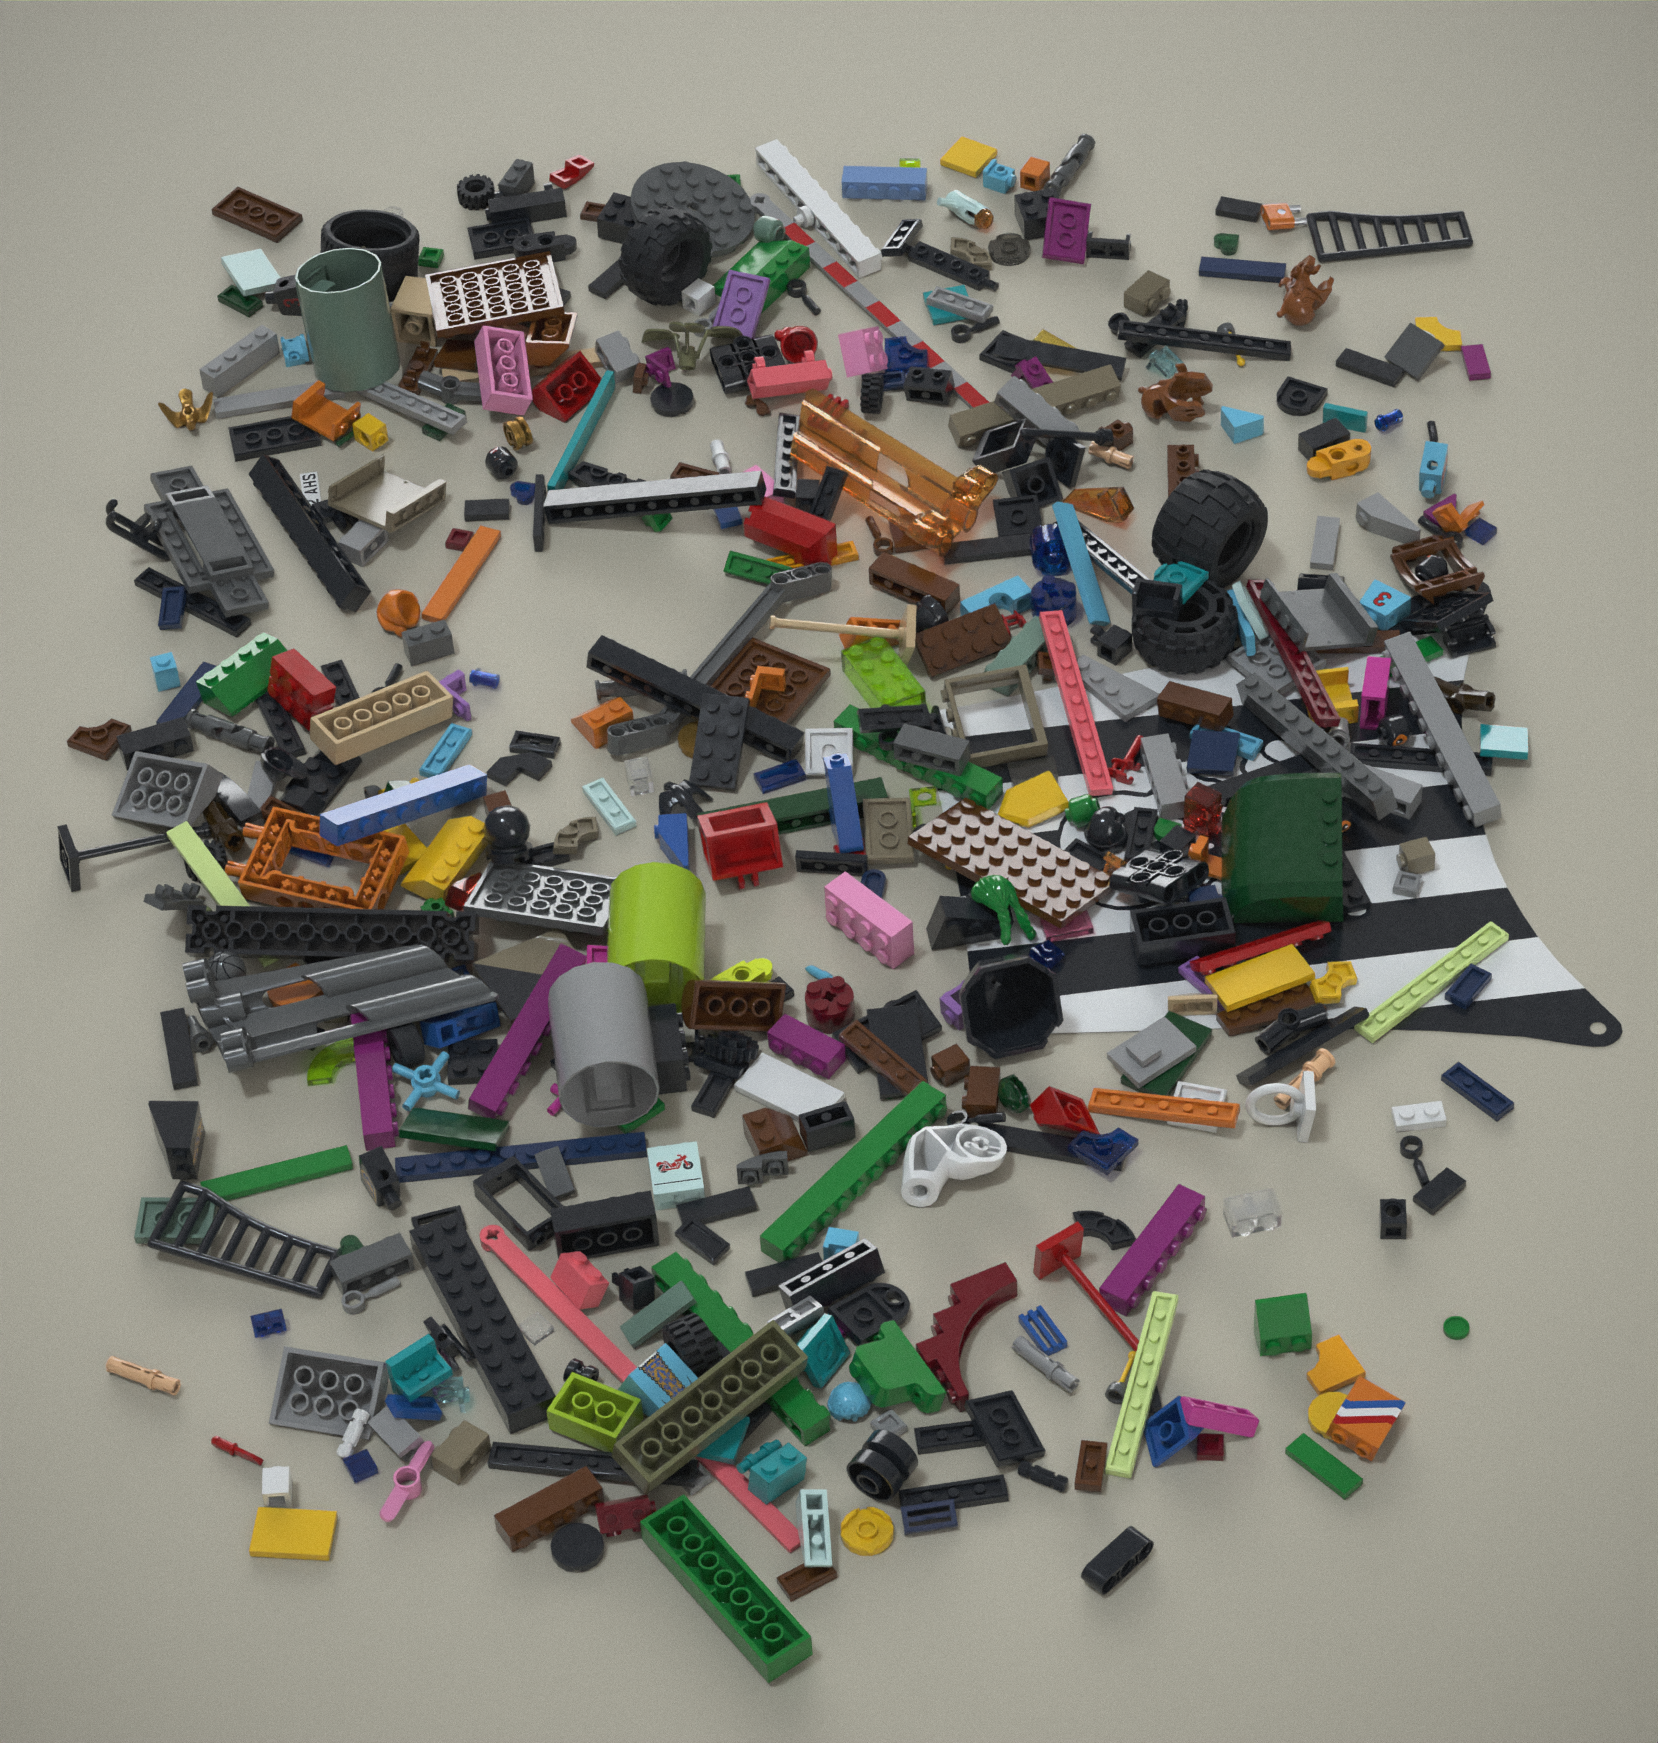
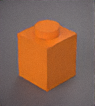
(1034, 174)

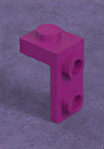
(659, 365)
(1033, 372)

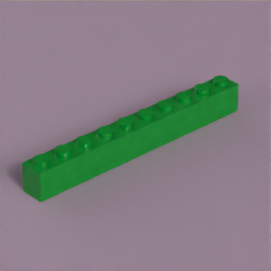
(852, 1174)
(791, 1403)

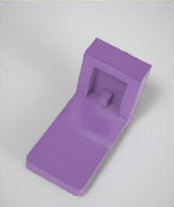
(455, 685)
(951, 1007)

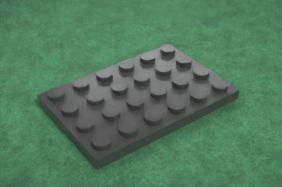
(543, 897)

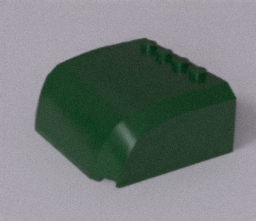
(1284, 849)

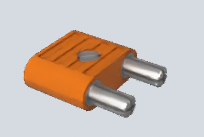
(1280, 216)

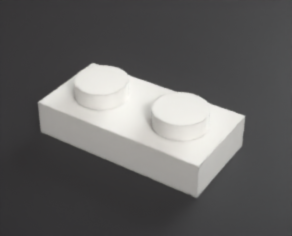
(1418, 1116)

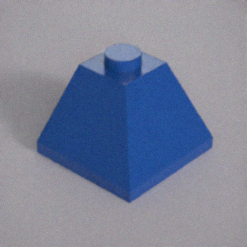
(1168, 1432)

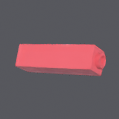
(788, 378)

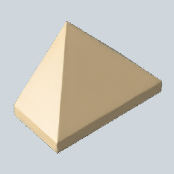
(1193, 1004)

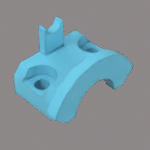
(294, 350)

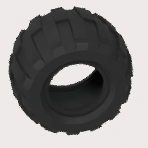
(1211, 525)

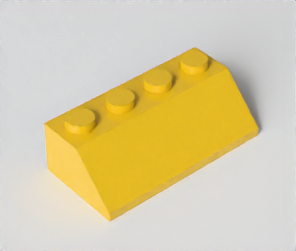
(447, 858)

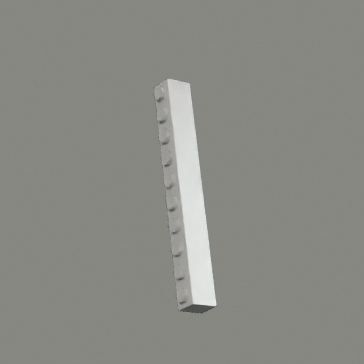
(829, 219)

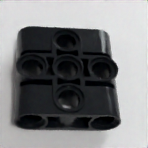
(735, 360)
(1159, 876)

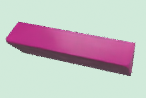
(1219, 1416)

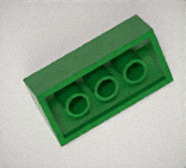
(241, 676)

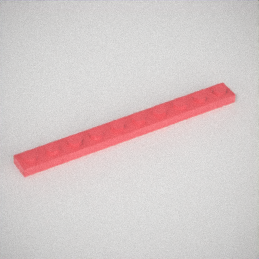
(1076, 703)

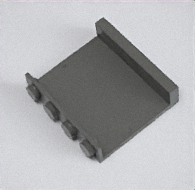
(1321, 616)

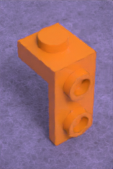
(1451, 520)
(765, 678)
(1200, 852)

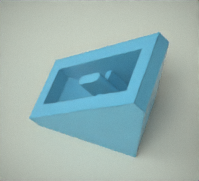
(1241, 424)

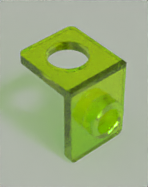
(915, 802)

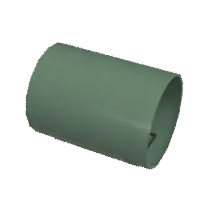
(347, 319)

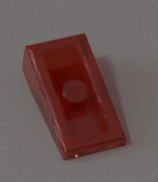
(460, 891)

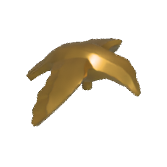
(189, 415)

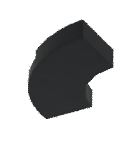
(1107, 1229)

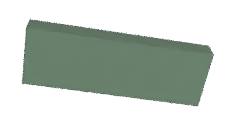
(658, 1314)

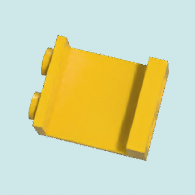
(1337, 687)

